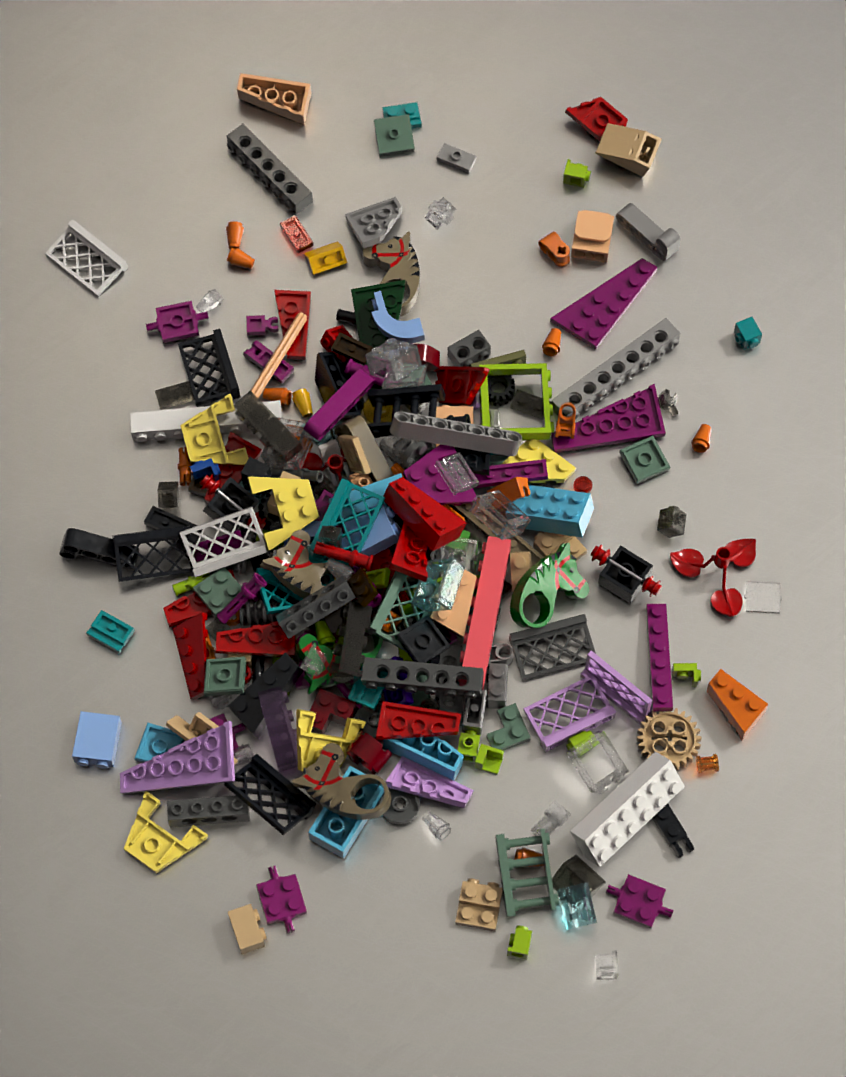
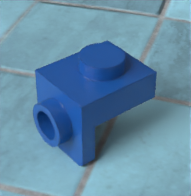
(203, 468)

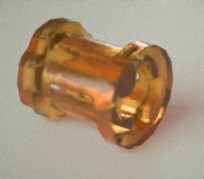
(707, 763)

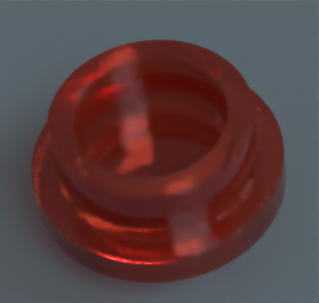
(583, 484)

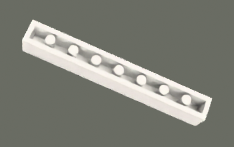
(166, 423)

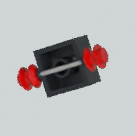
(228, 500)
(625, 573)

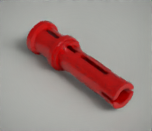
(351, 557)

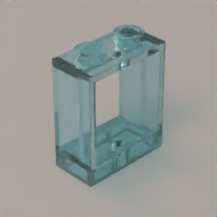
(448, 588)

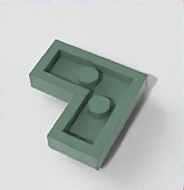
(513, 731)

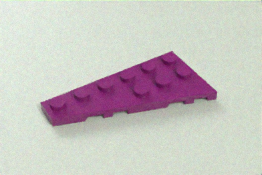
(599, 310)
(620, 422)

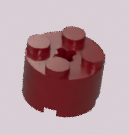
(368, 752)

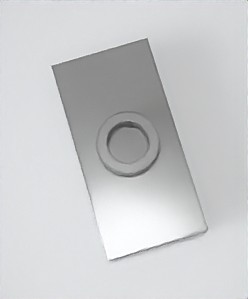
(456, 158)

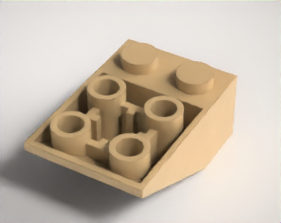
(628, 148)

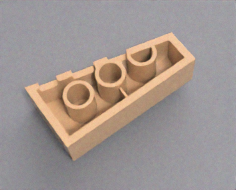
(276, 95)

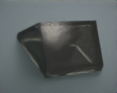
(575, 872)

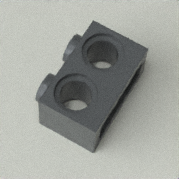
(466, 347)

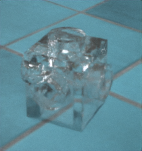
(440, 213)

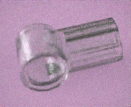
(553, 817)

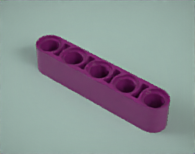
(339, 404)

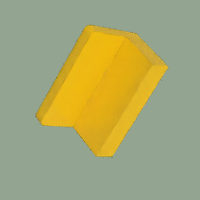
(326, 257)

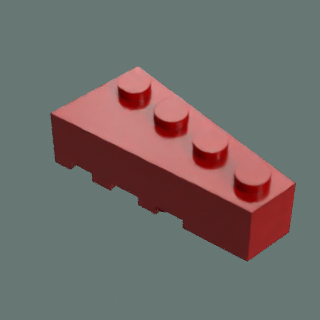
(423, 514)

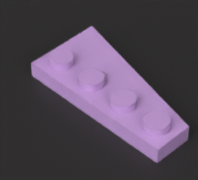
(421, 781)

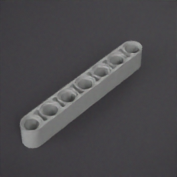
(455, 433)

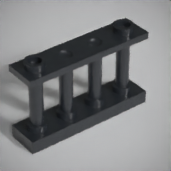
(400, 396)

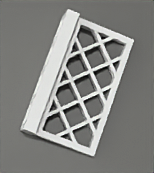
(97, 247)
(226, 558)

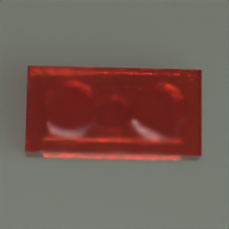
(296, 234)

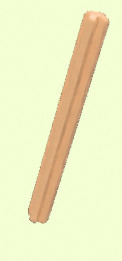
(279, 354)

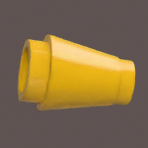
(303, 402)

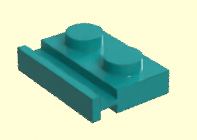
(404, 109)
(110, 631)
(365, 696)

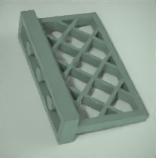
(384, 608)

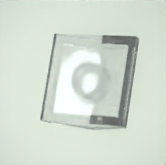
(415, 378)
(463, 550)

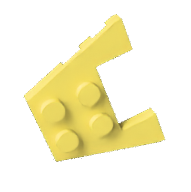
(205, 439)
(293, 502)
(311, 744)
(153, 844)

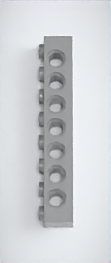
(662, 331)

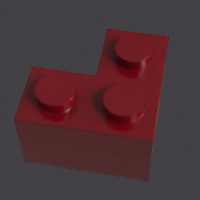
(331, 708)

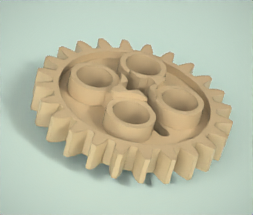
(668, 721)

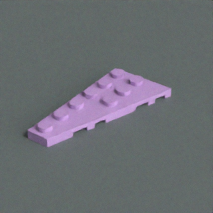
(191, 763)

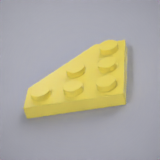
(557, 467)

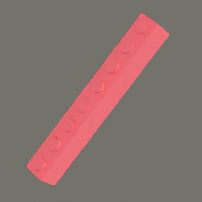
(485, 605)

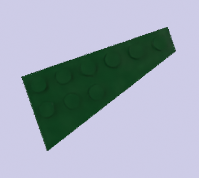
(362, 301)

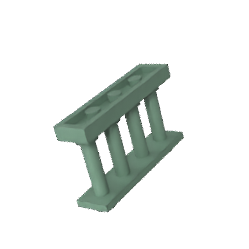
(507, 864)

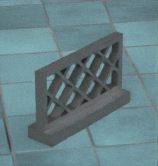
(544, 632)

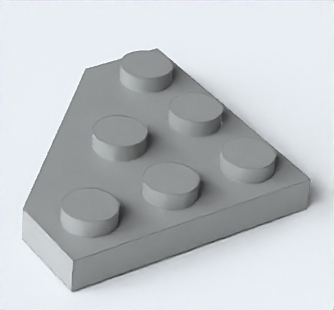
(374, 221)

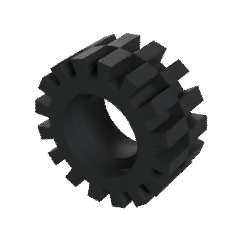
(504, 396)

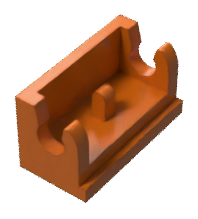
(513, 488)

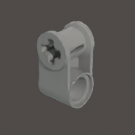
(496, 650)

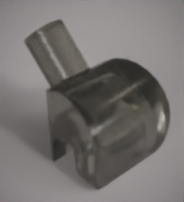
(667, 402)

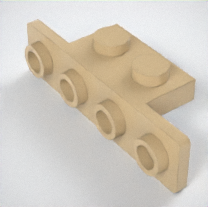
(198, 726)

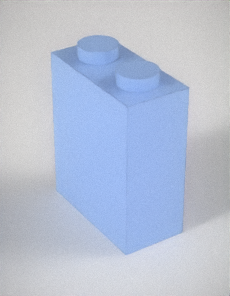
(382, 535)
(96, 739)

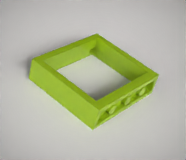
(540, 433)

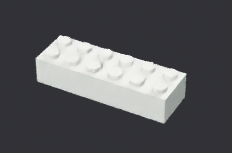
(627, 809)

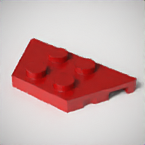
(595, 116)
(460, 383)

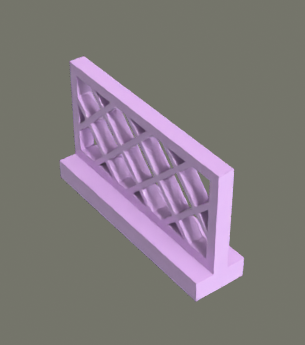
(618, 688)
(586, 723)

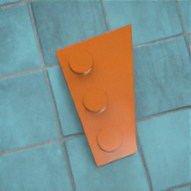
(736, 702)

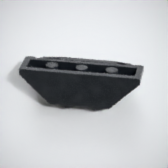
(331, 377)

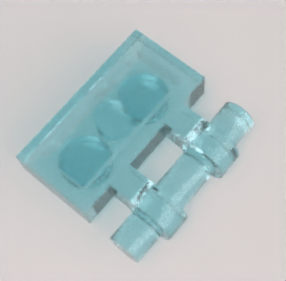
(581, 906)

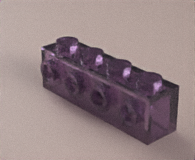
(279, 727)

